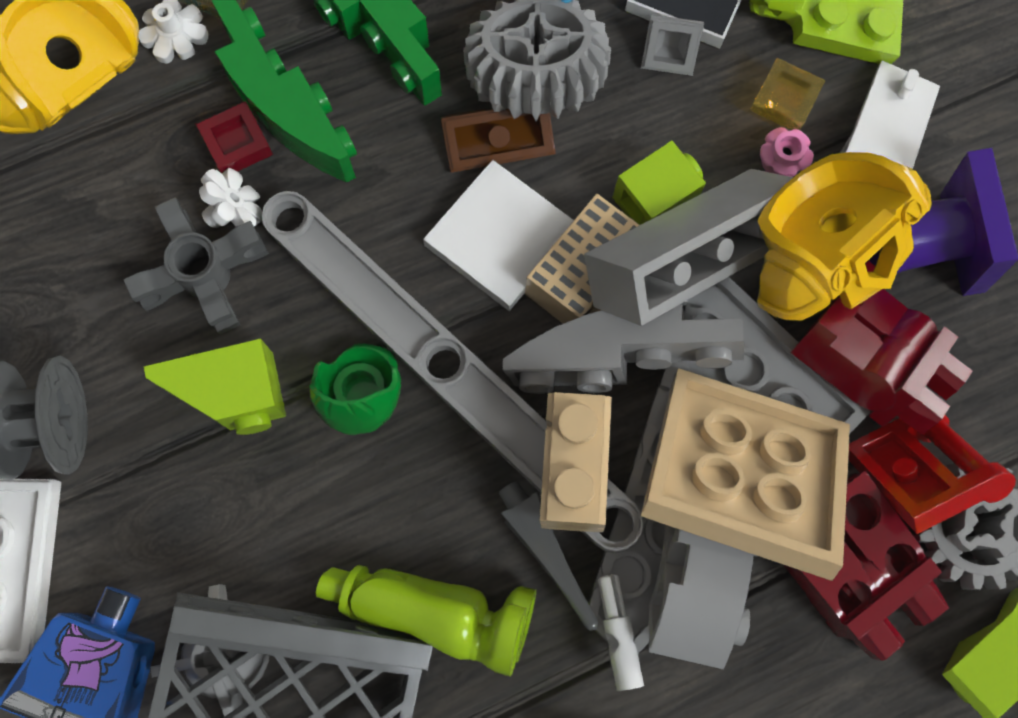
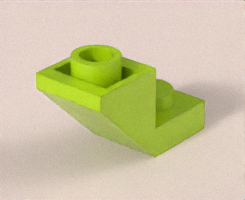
(987, 664)

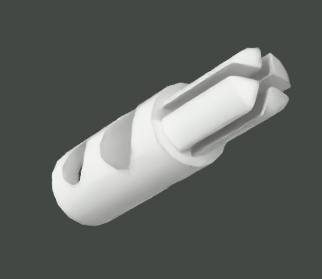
(619, 635)

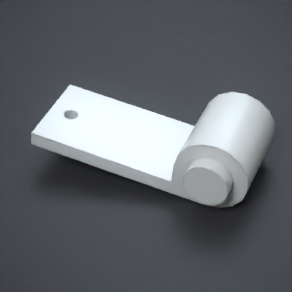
(894, 115)

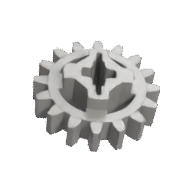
(993, 542)

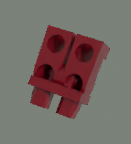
(885, 359)
(878, 575)

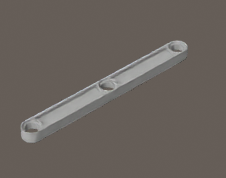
(415, 337)

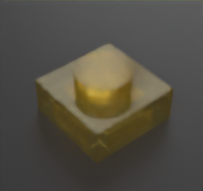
(787, 95)

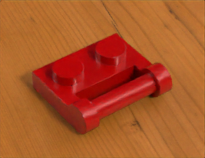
(918, 482)

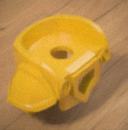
(34, 89)
(828, 228)

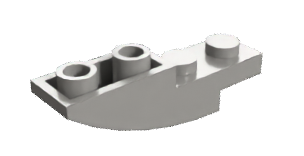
(599, 345)

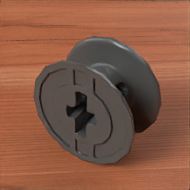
(43, 417)

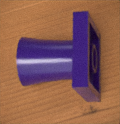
(967, 227)

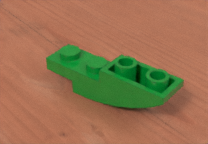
(395, 29)
(282, 98)

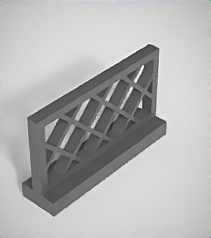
(285, 635)

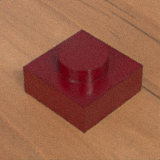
(234, 138)

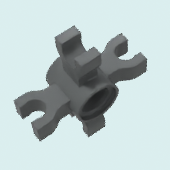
(186, 246)

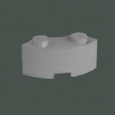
(699, 599)

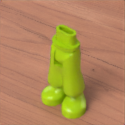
(439, 613)

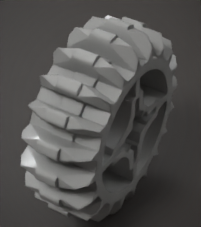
(537, 56)

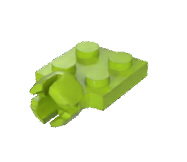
(843, 27)

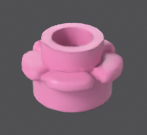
(779, 163)

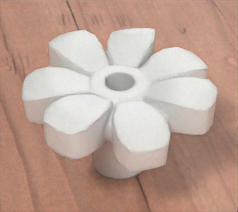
(172, 30)
(228, 199)

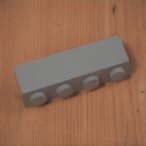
(682, 249)

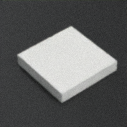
(497, 233)

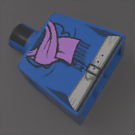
(85, 665)

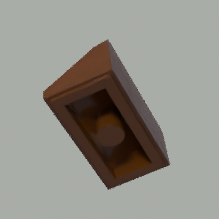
(486, 135)

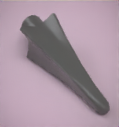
(524, 522)

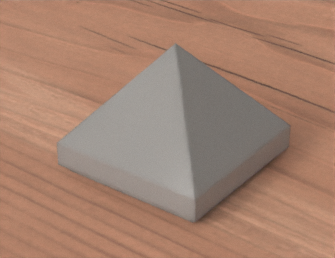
(672, 44)

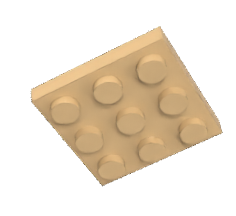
(751, 474)

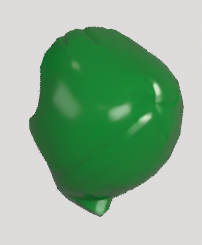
(356, 389)

